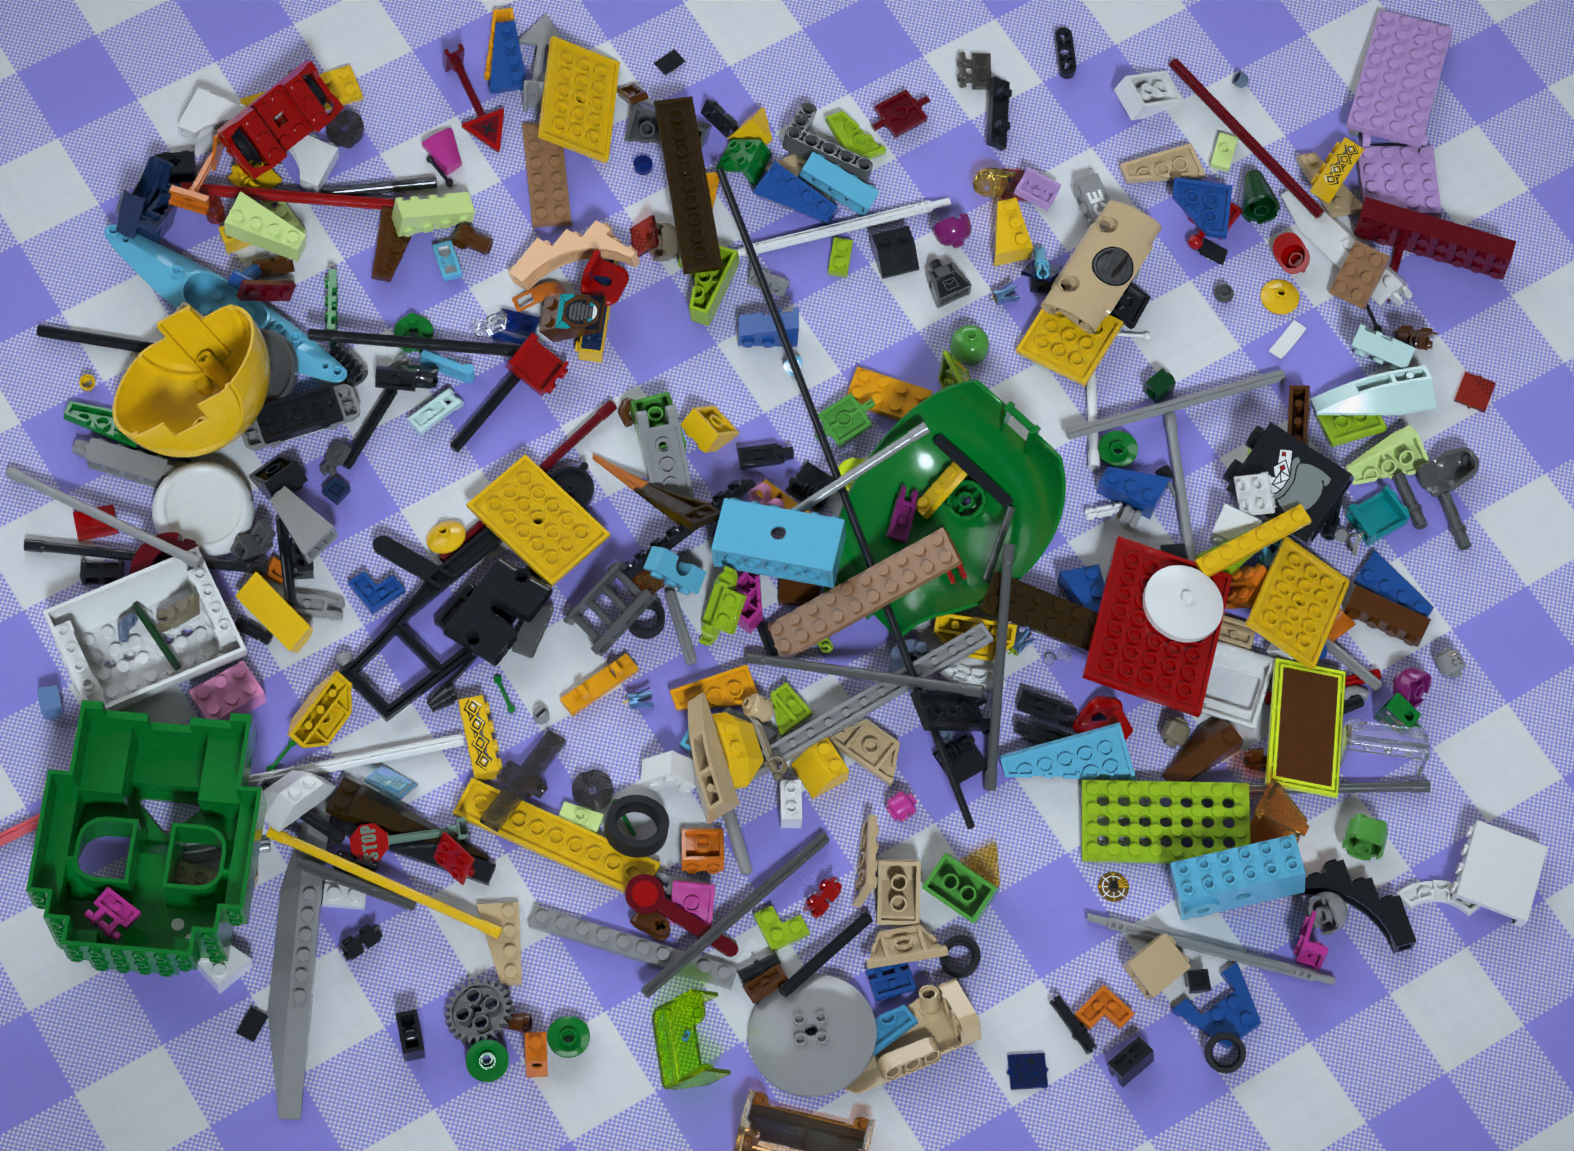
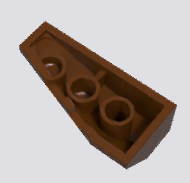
(1205, 749)

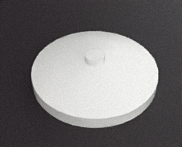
(1182, 603)

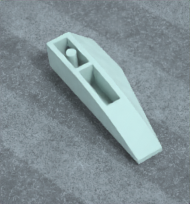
(1380, 394)

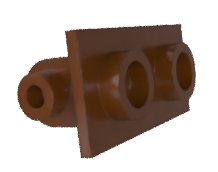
(274, 266)
(1254, 758)

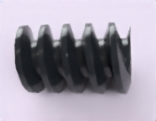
(355, 371)

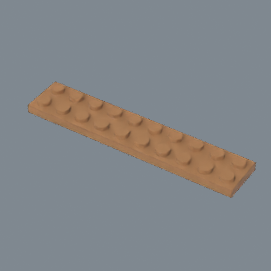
(864, 594)

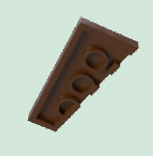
(389, 248)

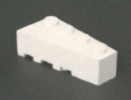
(220, 974)

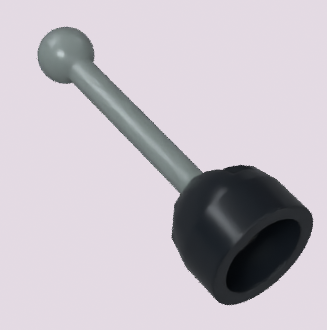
(1167, 472)

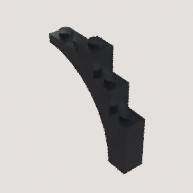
(1361, 894)

